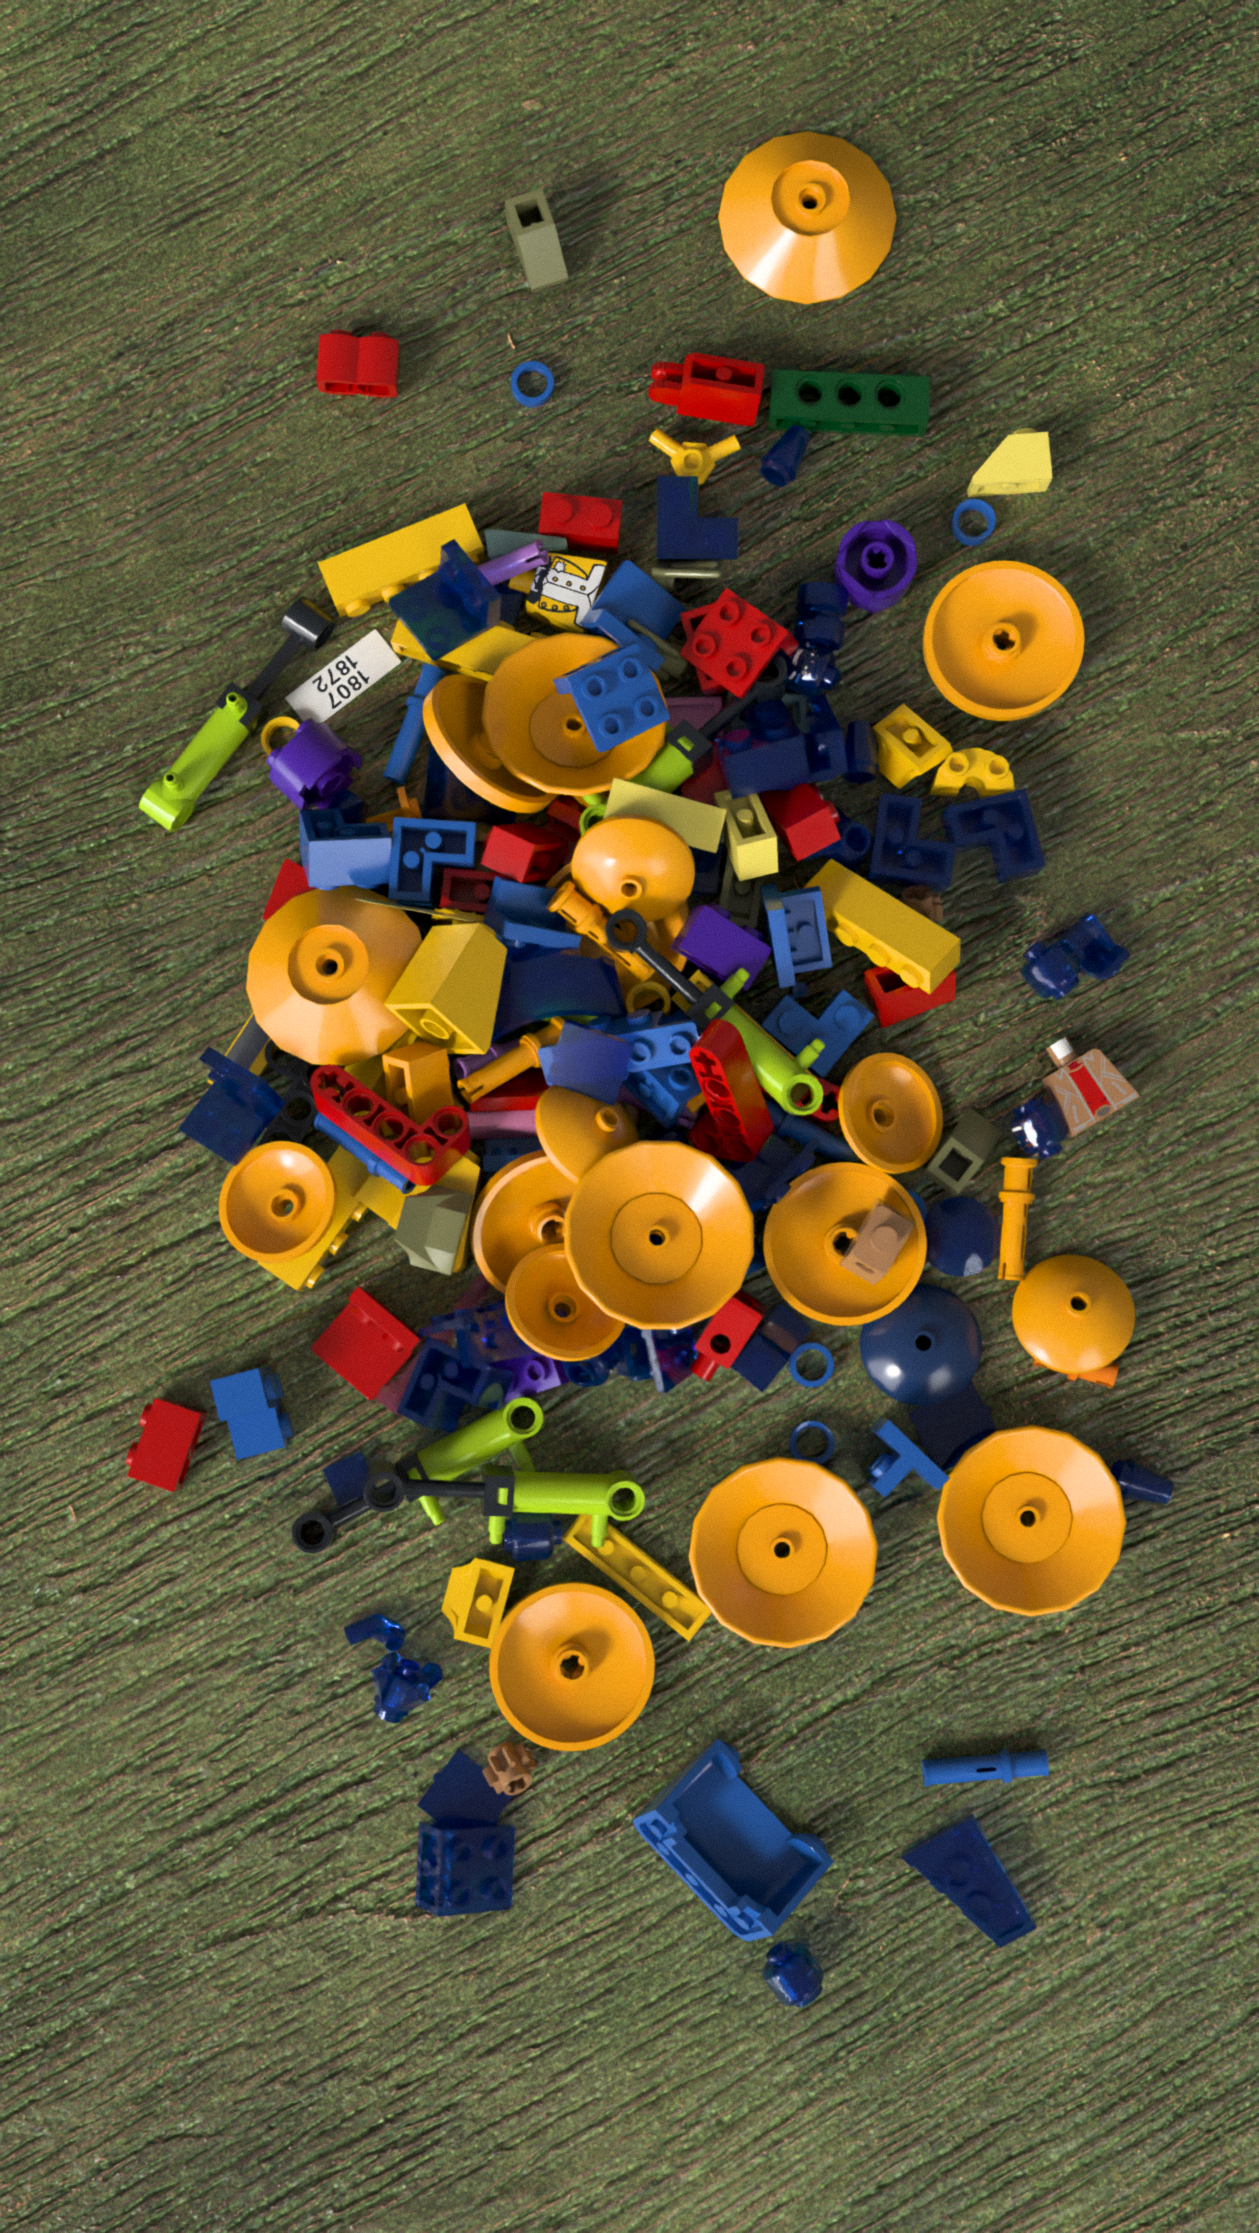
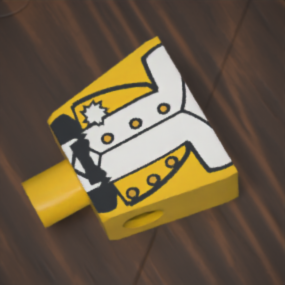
(562, 590)

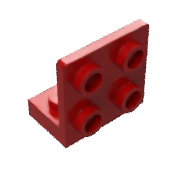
(736, 643)
(366, 1343)

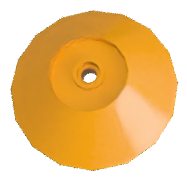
(800, 250)
(530, 721)
(337, 1014)
(669, 1192)
(1073, 1530)
(790, 1596)

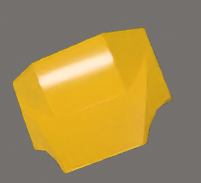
(908, 746)
(477, 1599)

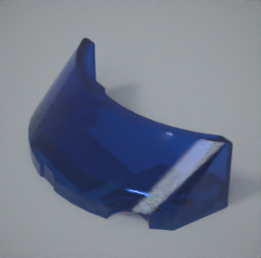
(556, 984)

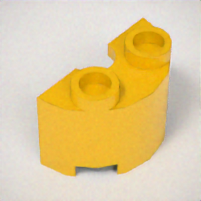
(973, 768)

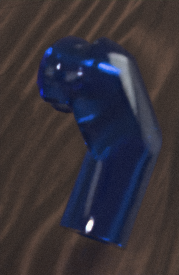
(378, 1627)

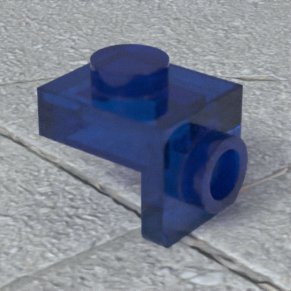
(1094, 948)

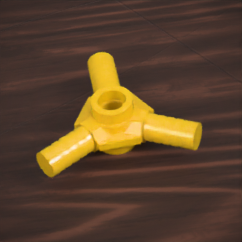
(694, 458)

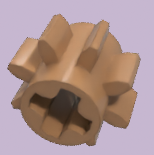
(923, 901)
(509, 1768)

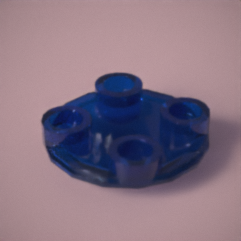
(961, 1236)

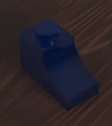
(770, 1347)

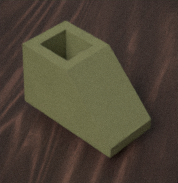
(536, 240)
(962, 1152)

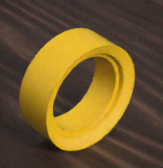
(271, 726)
(648, 987)

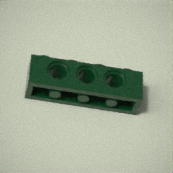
(866, 417)

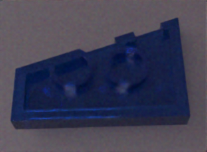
(971, 1875)

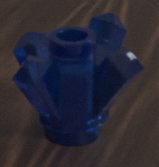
(851, 847)
(402, 1686)

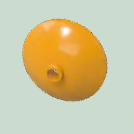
(635, 852)
(905, 1112)
(580, 1130)
(258, 1193)
(547, 1283)
(1067, 1337)

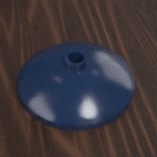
(918, 1375)

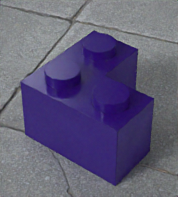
(719, 945)

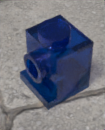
(635, 1366)

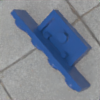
(655, 1040)

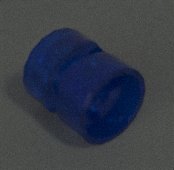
(820, 611)

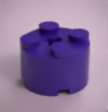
(869, 544)
(313, 765)

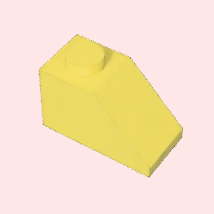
(1015, 467)
(748, 836)

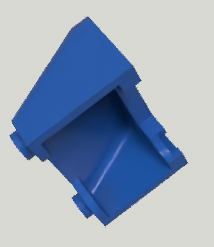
(731, 1845)

